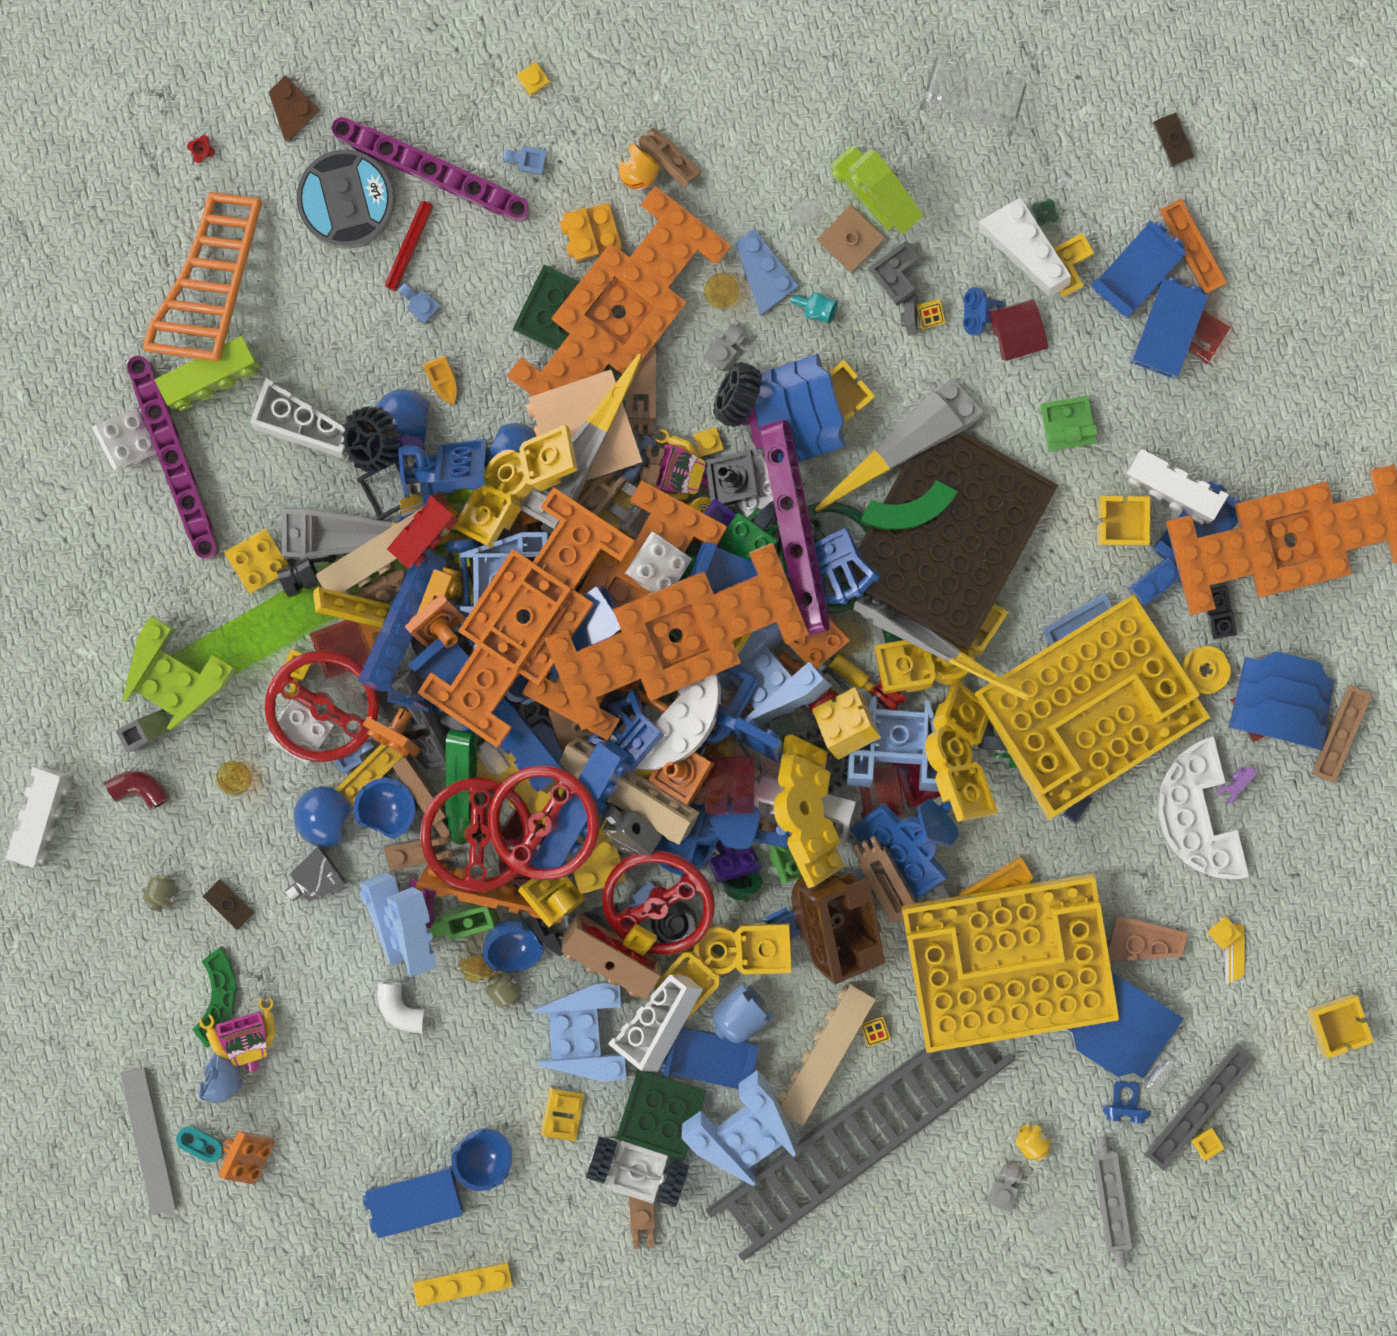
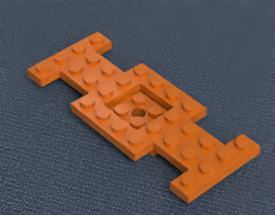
(638, 287)
(671, 521)
(1260, 548)
(519, 585)
(705, 623)

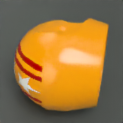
(639, 171)

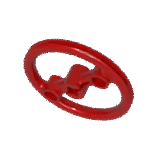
(311, 700)
(514, 858)
(469, 883)
(660, 900)

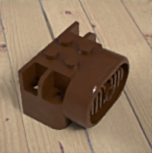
(839, 925)

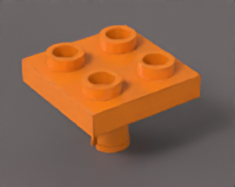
(436, 622)
(820, 646)
(393, 733)
(683, 778)
(245, 1157)

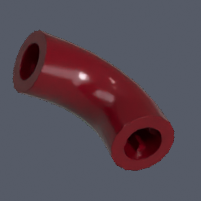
(138, 784)

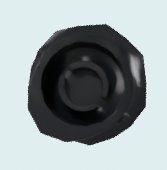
(676, 924)

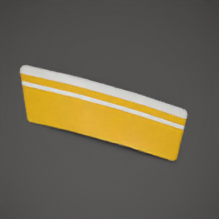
(414, 503)
(1235, 957)

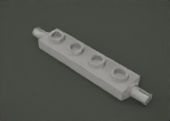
(1112, 1202)

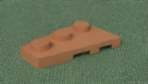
(1143, 940)

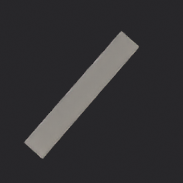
(148, 1141)

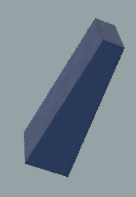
(1075, 811)

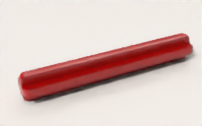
(408, 245)

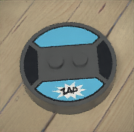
(345, 199)

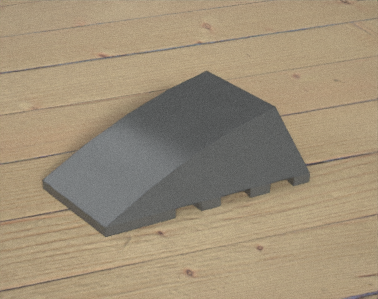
(422, 727)

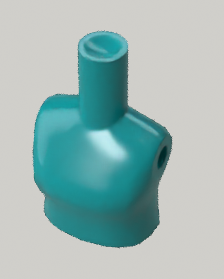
(817, 307)

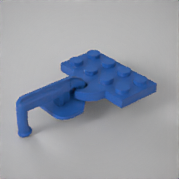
(733, 830)

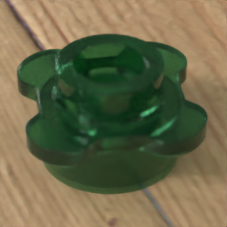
(1051, 214)

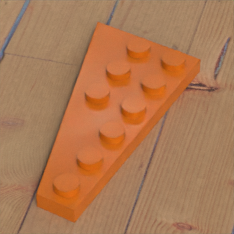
(505, 895)

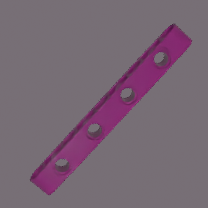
(414, 162)
(180, 474)
(795, 525)

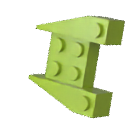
(876, 188)
(169, 680)

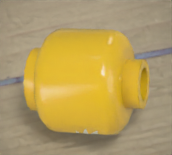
(1033, 1142)

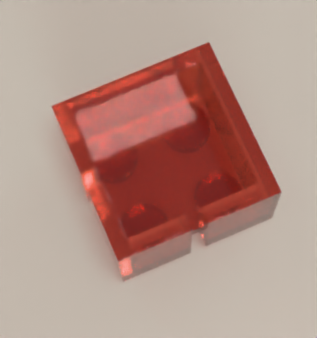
(343, 638)
(730, 777)

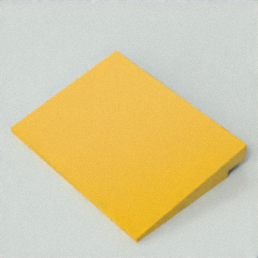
(1093, 706)
(1010, 962)

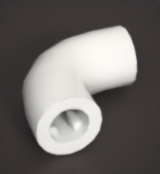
(395, 1011)

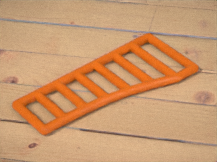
(193, 261)

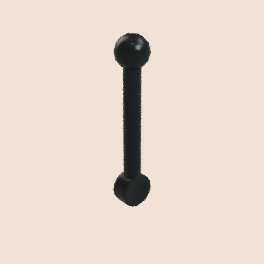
(330, 558)

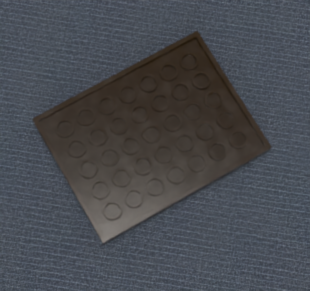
(961, 559)

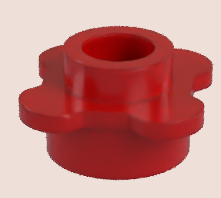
(194, 146)

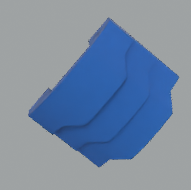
(807, 400)
(1283, 699)
(1134, 1039)

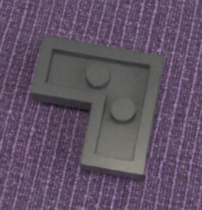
(890, 272)

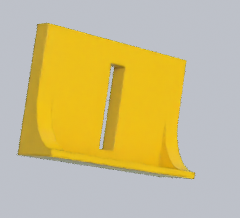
(564, 1102)

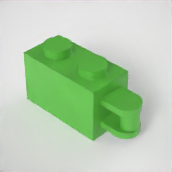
(465, 921)

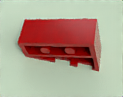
(424, 531)

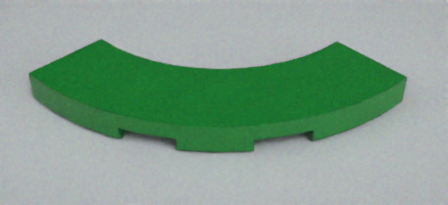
(909, 514)
(223, 992)

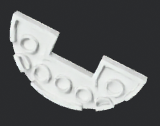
(683, 723)
(1186, 817)

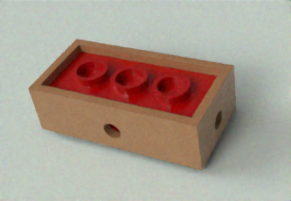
(605, 954)

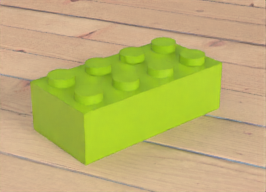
(202, 377)

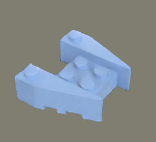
(489, 560)
(777, 688)
(901, 741)
(400, 923)
(577, 1033)
(746, 1134)

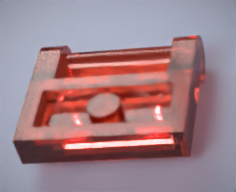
(1210, 331)
(887, 790)

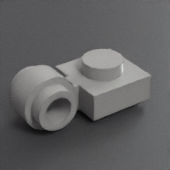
(722, 352)
(1003, 1193)

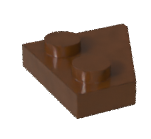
(291, 108)

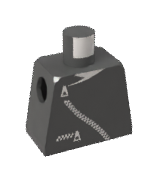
(630, 832)
(315, 876)

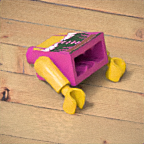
(680, 468)
(243, 1038)

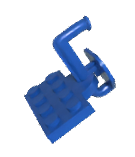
(453, 468)
(745, 730)
(909, 848)

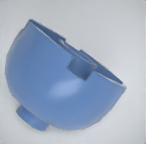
(221, 1080)

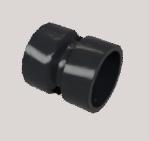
(298, 577)

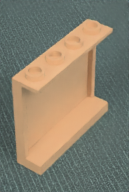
(573, 406)

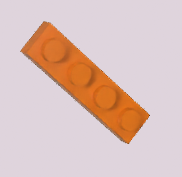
(1197, 253)

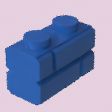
(1155, 581)

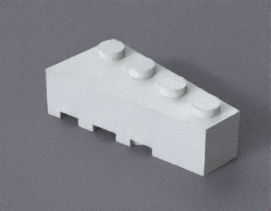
(1022, 240)
(296, 421)
(1175, 488)
(835, 808)
(38, 816)
(657, 1024)

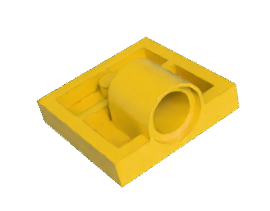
(256, 560)
(552, 898)

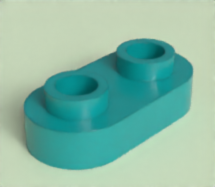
(199, 1146)

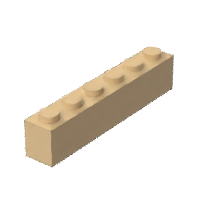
(363, 561)
(638, 795)
(826, 1053)

